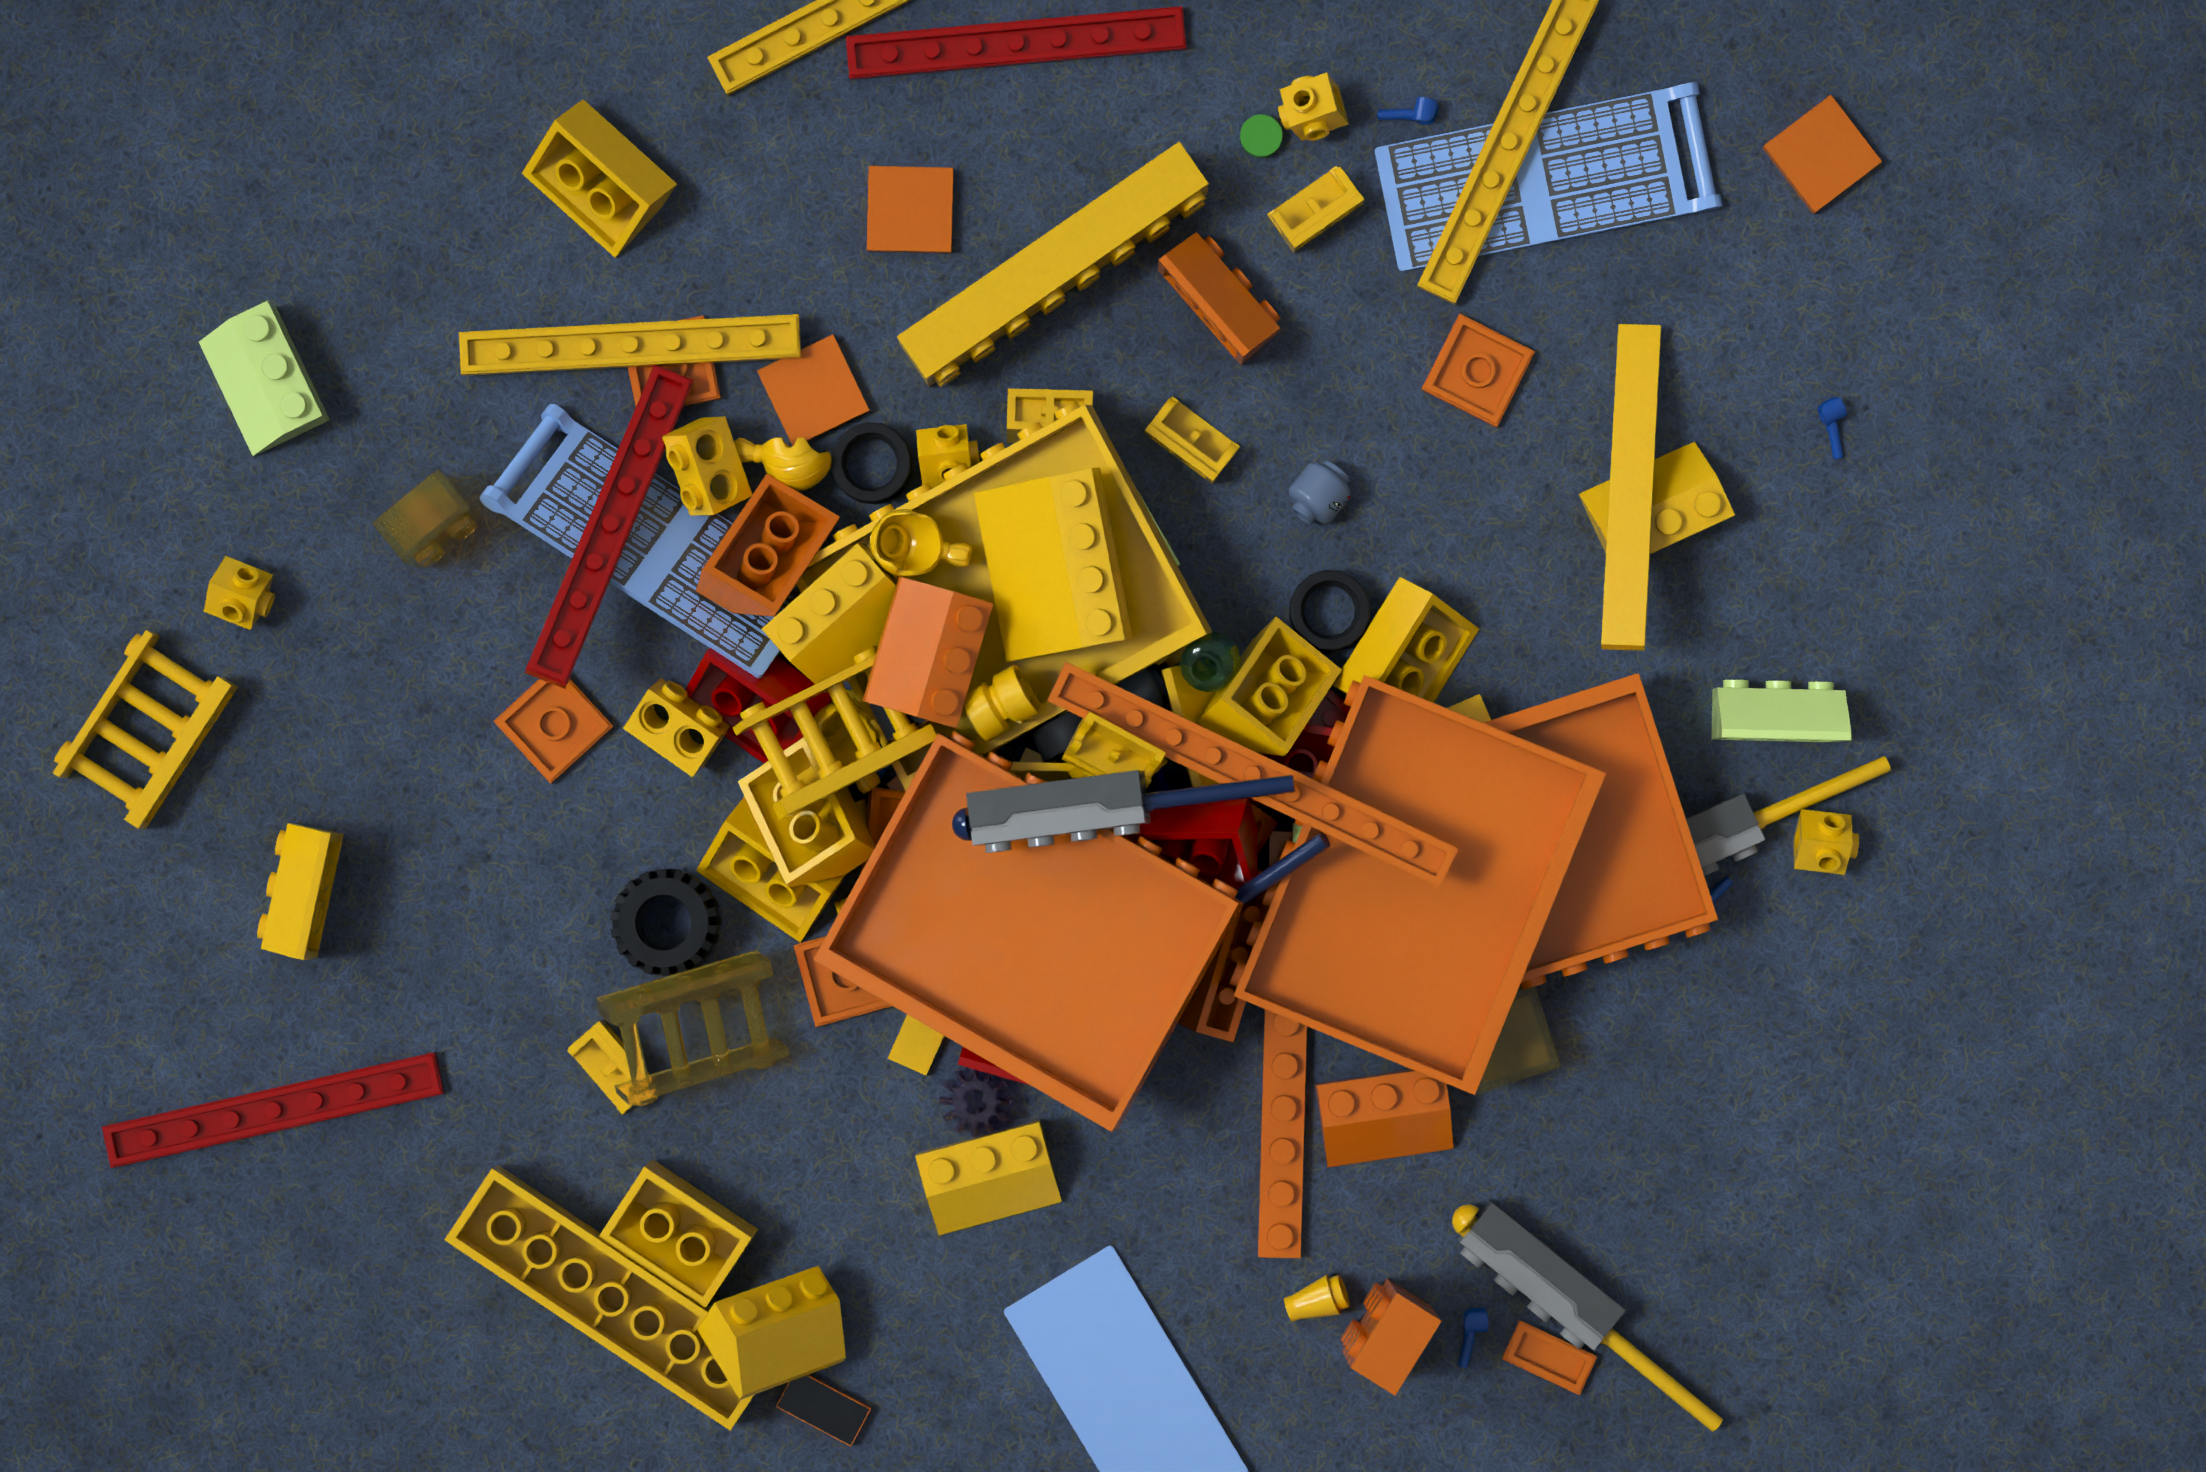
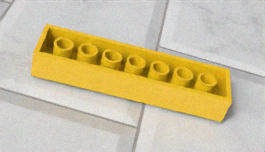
(1055, 264)
(594, 1289)

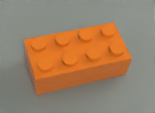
(1389, 1335)

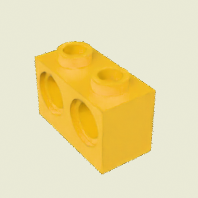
(713, 464)
(672, 736)

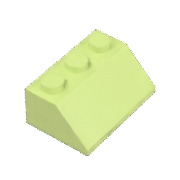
(263, 378)
(1780, 712)

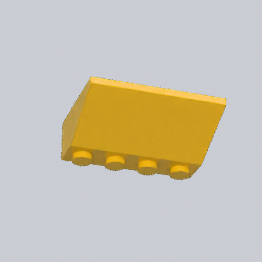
(1053, 564)

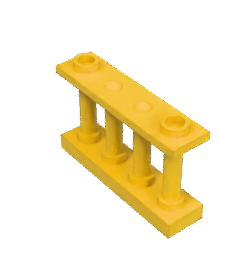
(163, 766)
(832, 773)

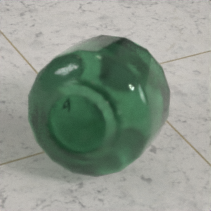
(1210, 662)

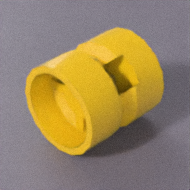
(1004, 701)

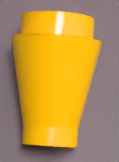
(1319, 1299)

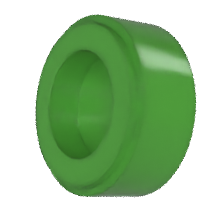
(1261, 136)

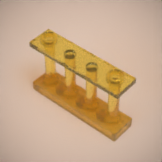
(664, 998)

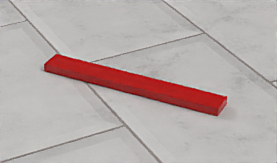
(1016, 43)
(608, 527)
(273, 1110)

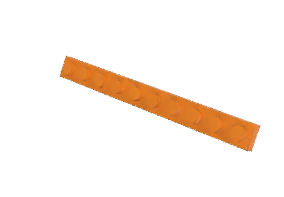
(1231, 762)
(1282, 1123)

